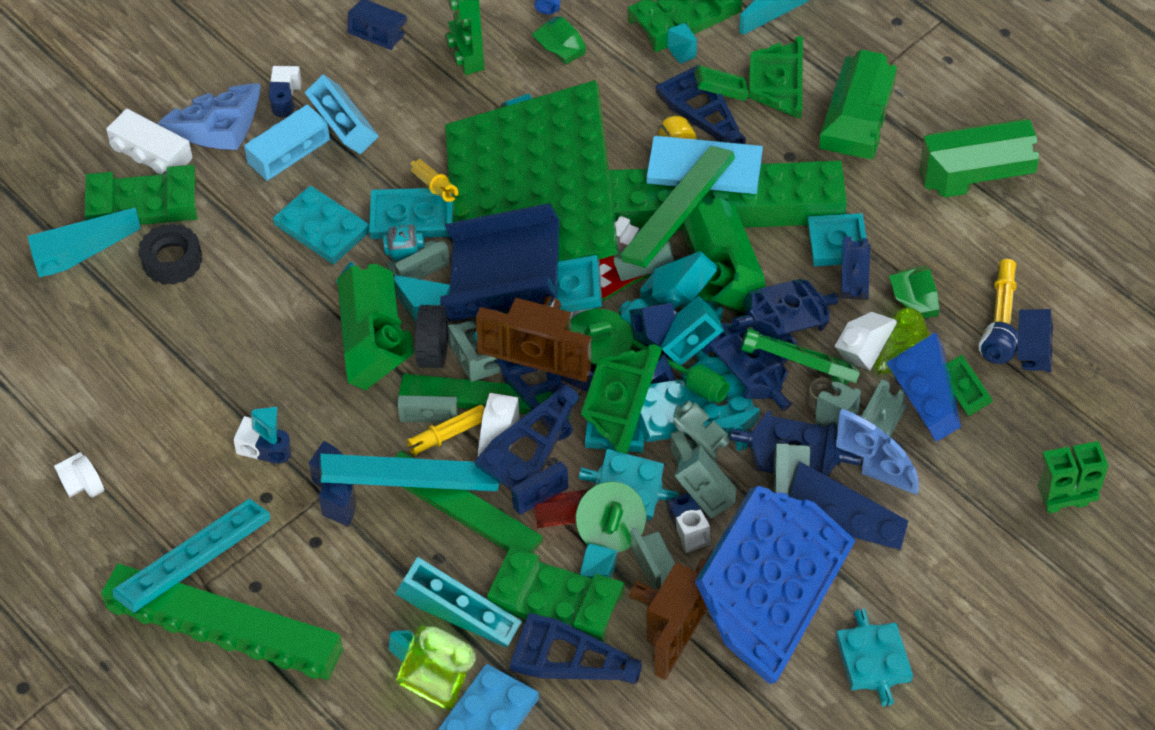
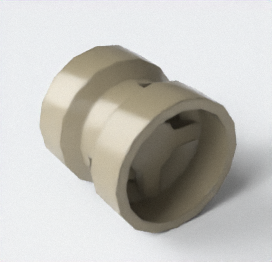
(815, 388)

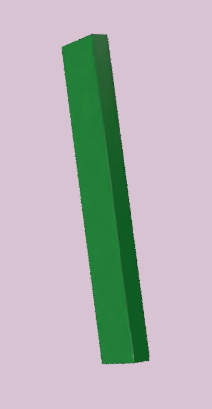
(677, 206)
(468, 393)
(479, 516)

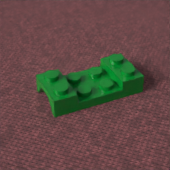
(664, 14)
(466, 35)
(155, 197)
(552, 592)

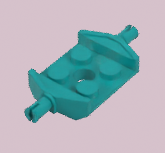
(738, 412)

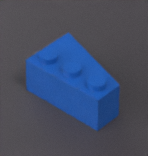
(927, 384)

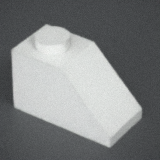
(864, 339)
(498, 416)

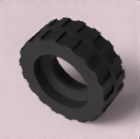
(170, 271)
(431, 336)

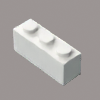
(148, 142)

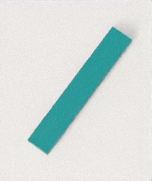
(404, 472)
(191, 555)

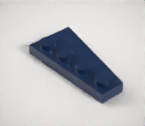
(852, 511)

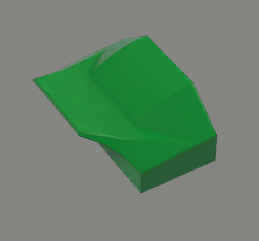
(561, 39)
(916, 290)

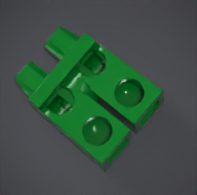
(1072, 476)

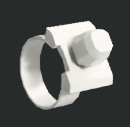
(79, 475)

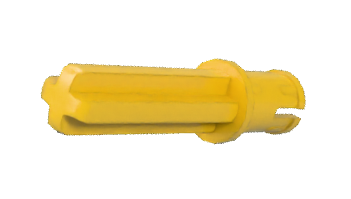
(437, 183)
(1004, 288)
(437, 434)

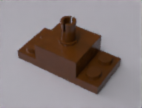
(535, 338)
(672, 614)

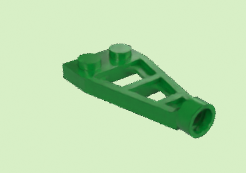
(838, 369)

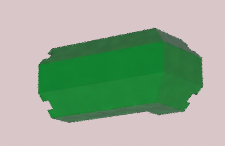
(859, 105)
(977, 154)
(722, 238)
(371, 325)

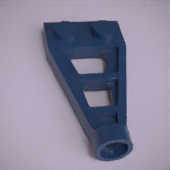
(684, 87)
(512, 374)
(510, 469)
(536, 642)

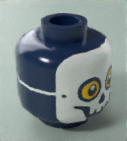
(1000, 340)

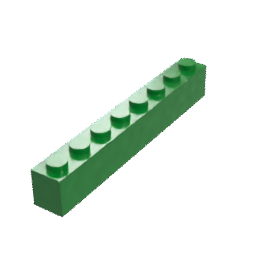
(234, 626)

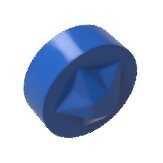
(547, 6)

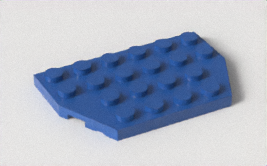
(771, 576)

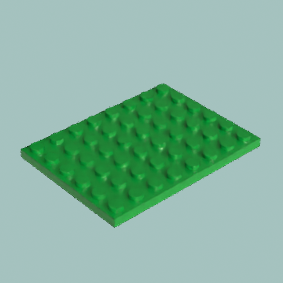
(539, 156)

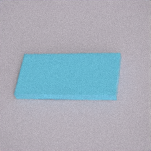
(674, 158)

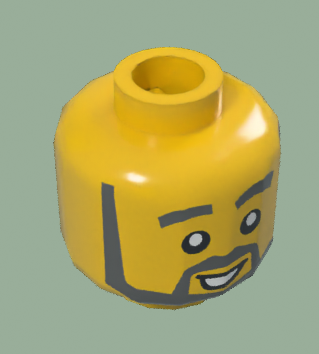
(677, 128)

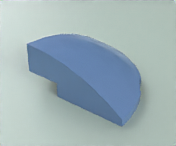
(218, 120)
(879, 452)

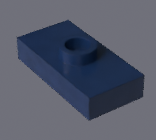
(540, 487)

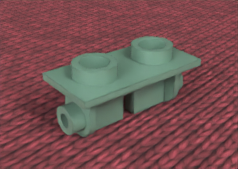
(690, 420)

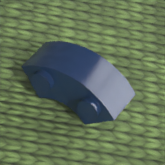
(335, 499)

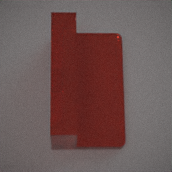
(558, 509)

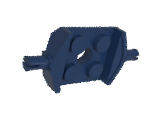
(772, 317)
(759, 375)
(777, 430)

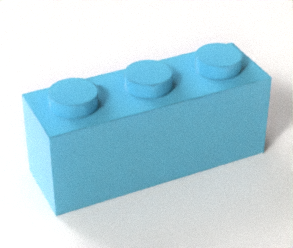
(341, 114)
(287, 142)

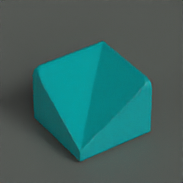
(682, 43)
(599, 561)

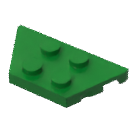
(778, 77)
(619, 394)

